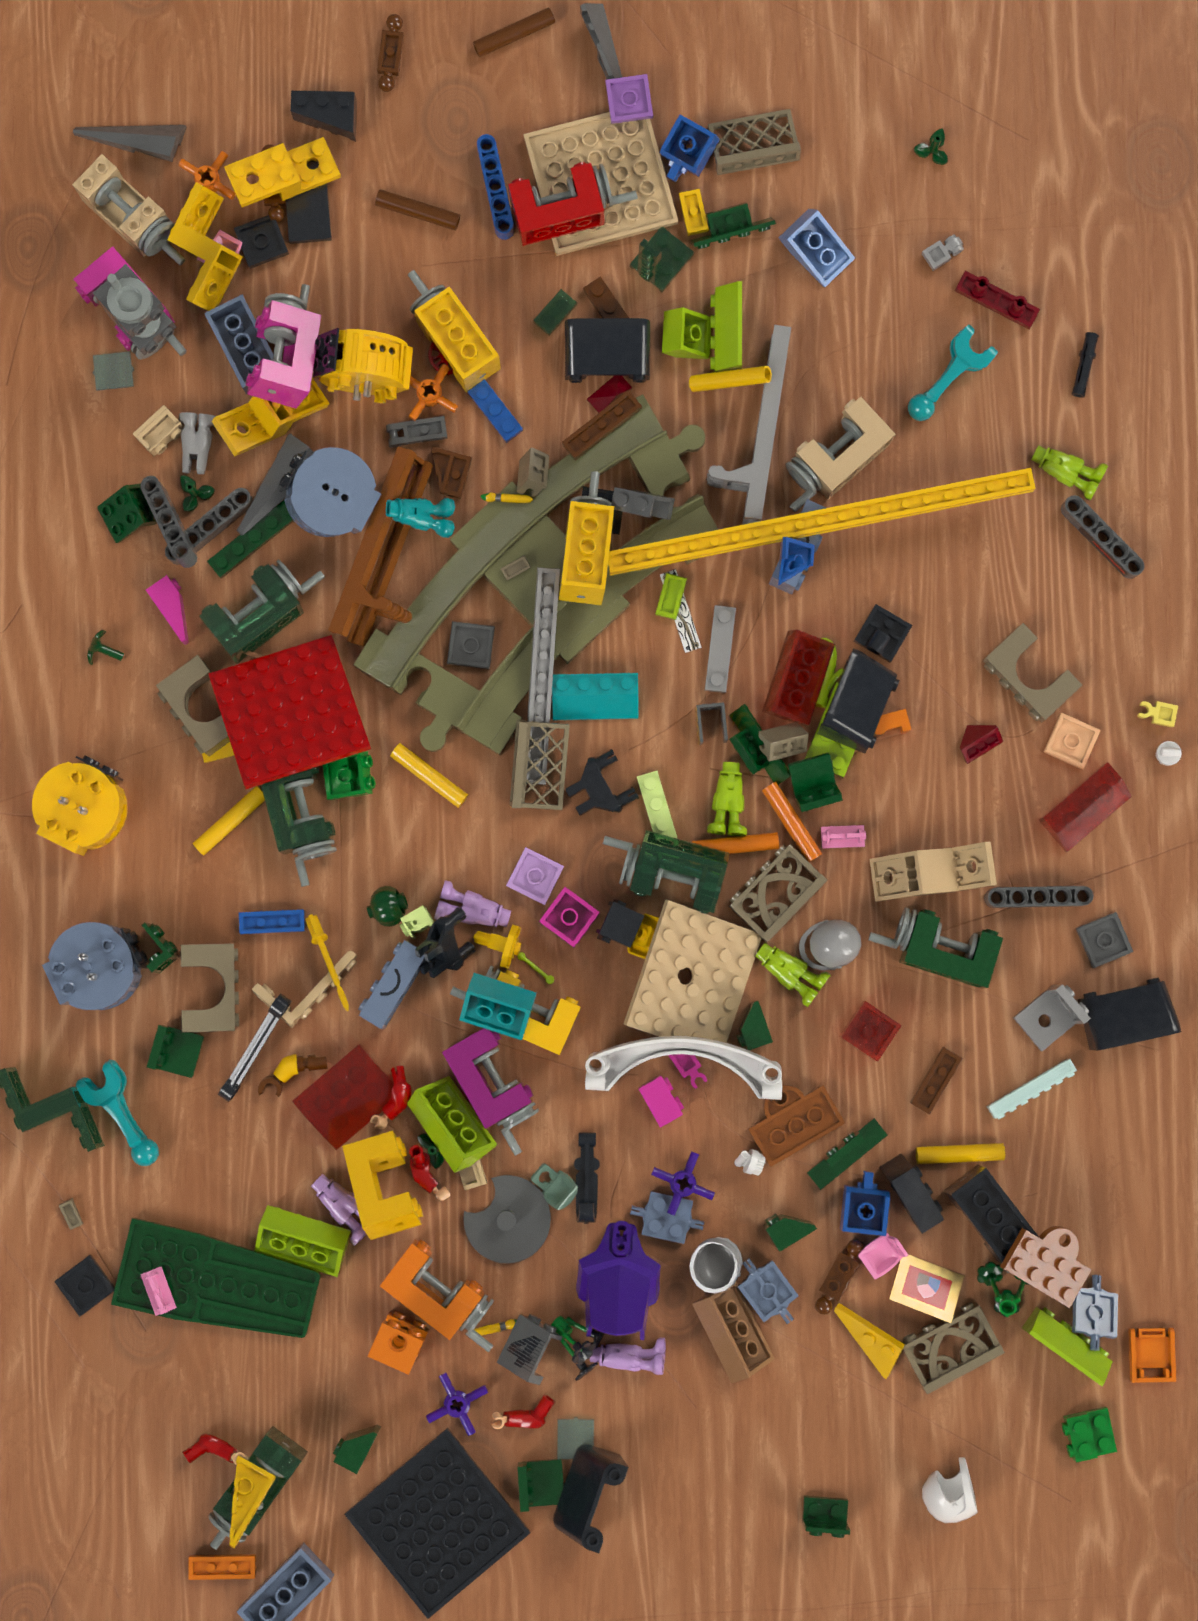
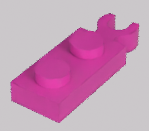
(687, 1066)

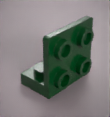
(126, 512)
(814, 782)
(160, 961)
(175, 1051)
(539, 1483)
(825, 1516)

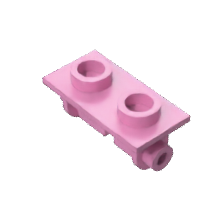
(843, 836)
(158, 1291)

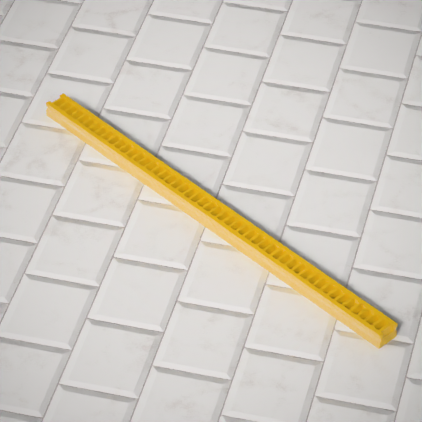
(820, 521)

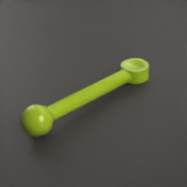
(549, 979)

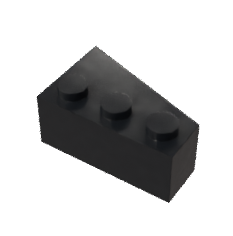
(326, 110)
(913, 1193)

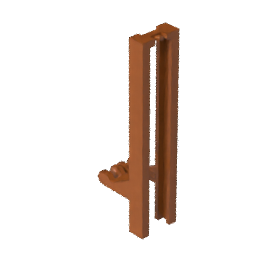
(372, 599)

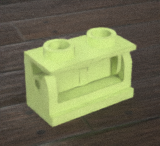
(416, 921)

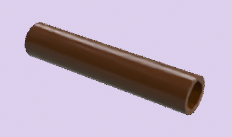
(514, 32)
(417, 209)

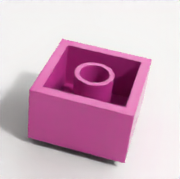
(569, 917)
(660, 1100)

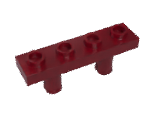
(997, 300)

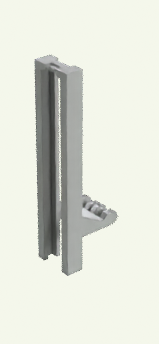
(754, 476)

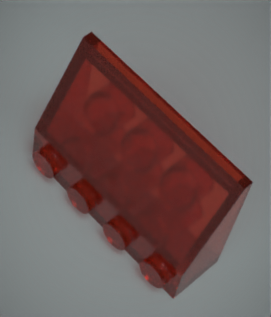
(346, 1096)

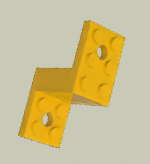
(190, 235)

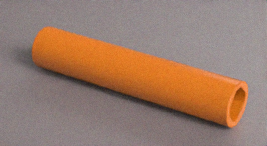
(791, 822)
(744, 843)

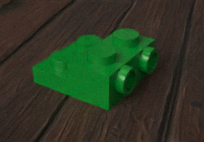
(349, 777)
(1089, 1434)

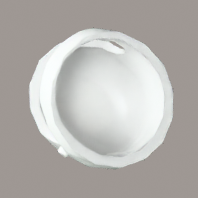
(951, 1498)

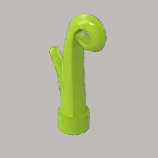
(829, 680)

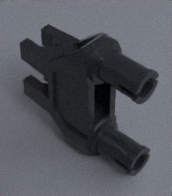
(597, 788)
(441, 946)

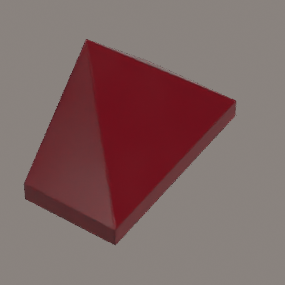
(609, 393)
(979, 740)

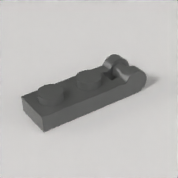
(417, 431)

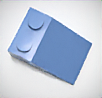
(817, 246)

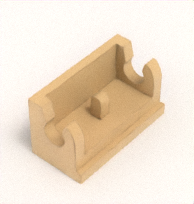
(473, 1176)

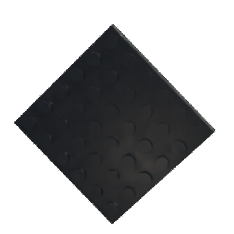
(437, 1523)

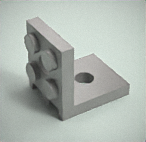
(1062, 1011)

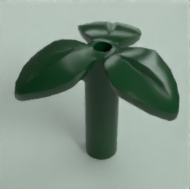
(936, 140)
(189, 486)
(96, 646)
(435, 1156)

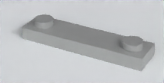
(720, 649)

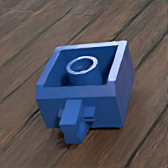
(690, 159)
(875, 1199)

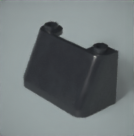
(607, 348)
(858, 702)
(1129, 1015)
(581, 1492)

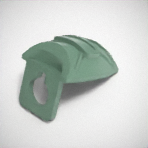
(559, 1190)

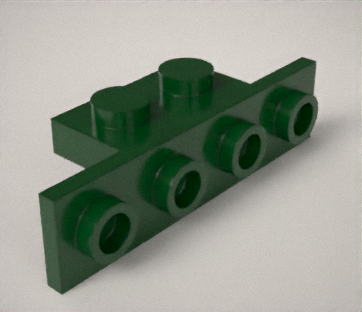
(729, 223)
(747, 745)
(847, 1153)

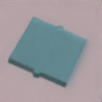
(113, 371)
(573, 1434)

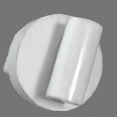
(1168, 753)
(751, 1162)

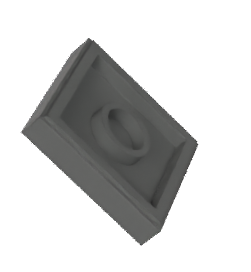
(470, 645)
(1104, 940)

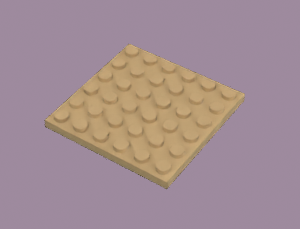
(630, 163)

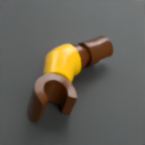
(291, 1066)

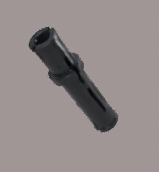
(1086, 355)

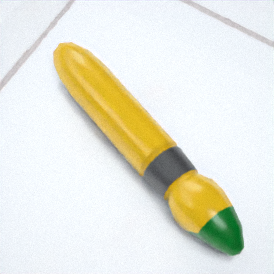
(512, 498)
(497, 1327)

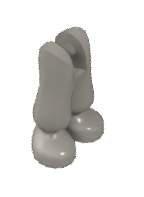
(195, 444)

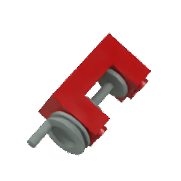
(566, 211)

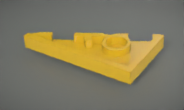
(878, 1345)
(249, 1491)

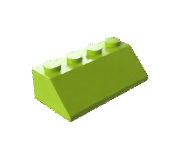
(727, 327)
(451, 1123)
(302, 1240)
(1068, 1345)

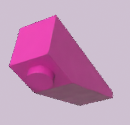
(170, 603)

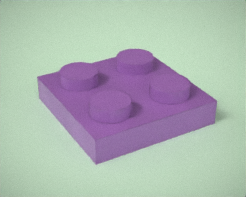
(629, 98)

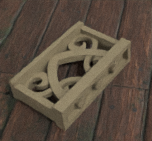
(806, 887)
(982, 1353)

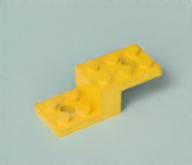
(282, 172)
(264, 420)

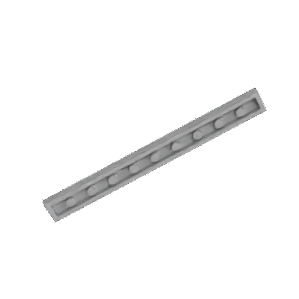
(542, 663)

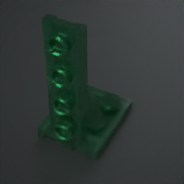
(661, 258)

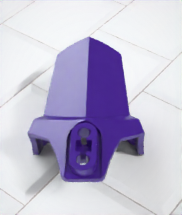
(618, 1283)

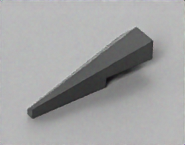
(598, 28)
(153, 140)
(268, 492)

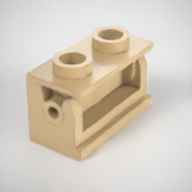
(159, 431)

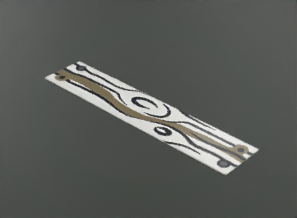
(685, 623)

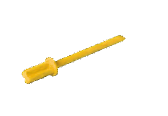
(318, 938)

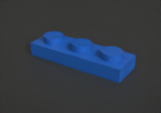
(495, 411)
(271, 921)

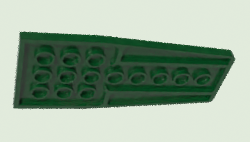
(216, 1281)

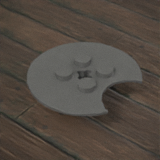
(512, 1224)

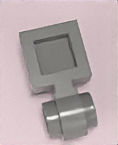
(938, 254)

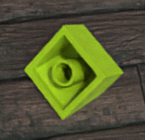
(686, 334)

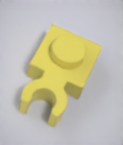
(1161, 713)

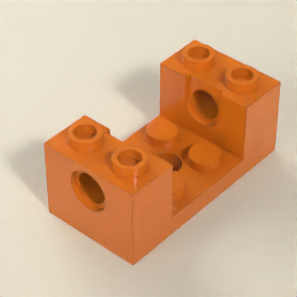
(397, 1350)

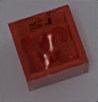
(870, 1031)

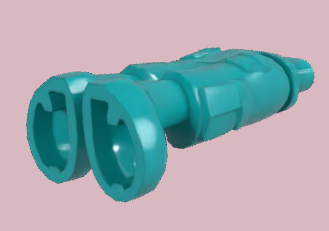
(417, 514)

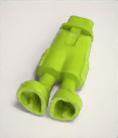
(1067, 468)
(730, 799)
(789, 970)

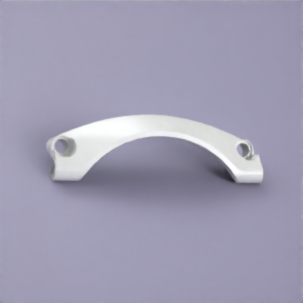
(623, 1057)

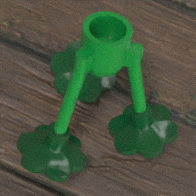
(1006, 1302)

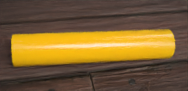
(730, 378)
(429, 775)
(229, 821)
(960, 1153)

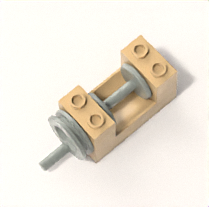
(125, 209)
(819, 470)

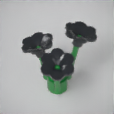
(581, 1352)

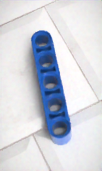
(495, 177)

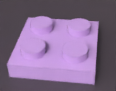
(535, 876)

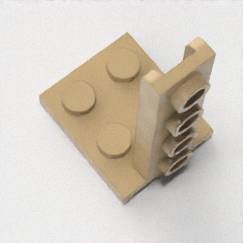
(318, 993)

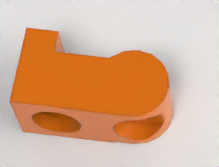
(893, 721)

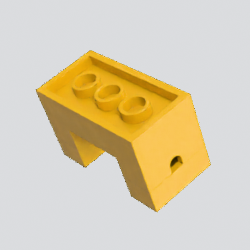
(364, 1161)

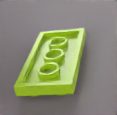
(840, 754)

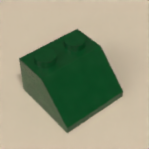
(754, 1028)
(787, 1230)
(354, 1449)

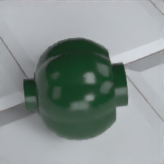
(387, 906)

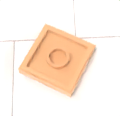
(1071, 741)

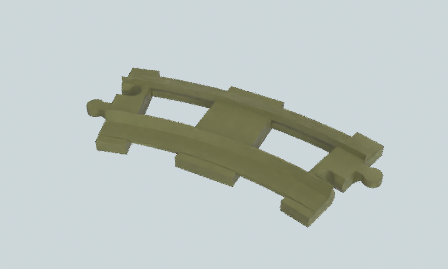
(502, 535)

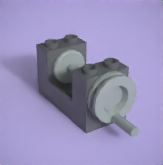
(134, 310)

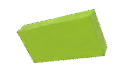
(671, 596)

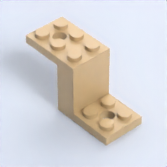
(933, 871)

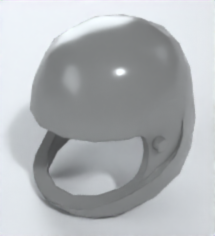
(832, 944)
(716, 1265)

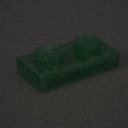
(555, 312)

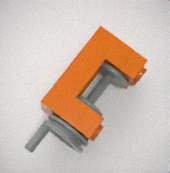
(464, 1307)

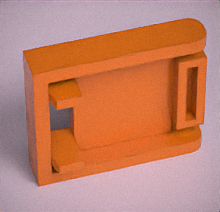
(1152, 1350)

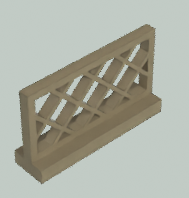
(762, 156)
(520, 765)

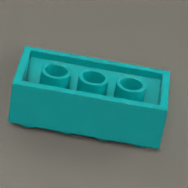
(595, 696)

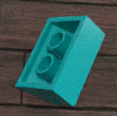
(497, 1006)

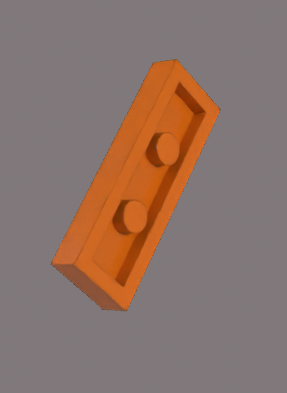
(222, 1567)

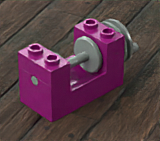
(486, 1105)

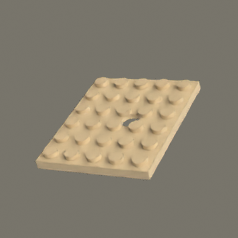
(720, 966)

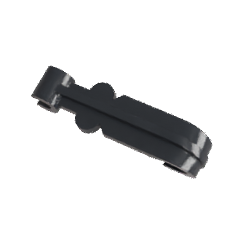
(586, 1180)

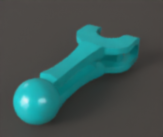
(962, 359)
(111, 1098)

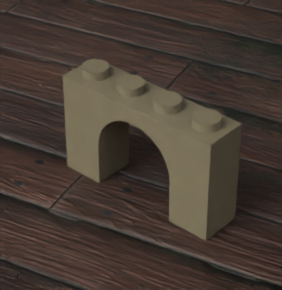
(1003, 663)
(177, 691)
(223, 1015)

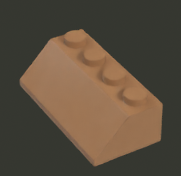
(733, 1333)

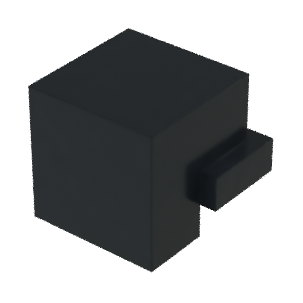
(620, 924)

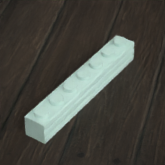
(1032, 1089)

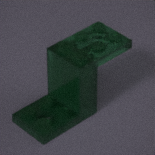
(38, 1114)

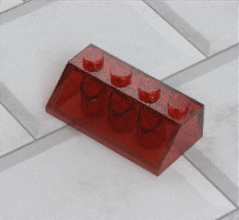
(798, 677)
(1086, 807)

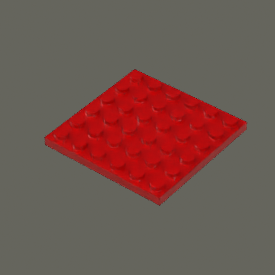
(289, 711)

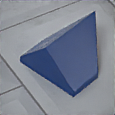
(794, 558)

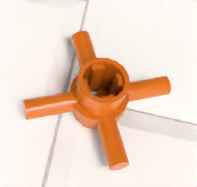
(212, 171)
(431, 400)

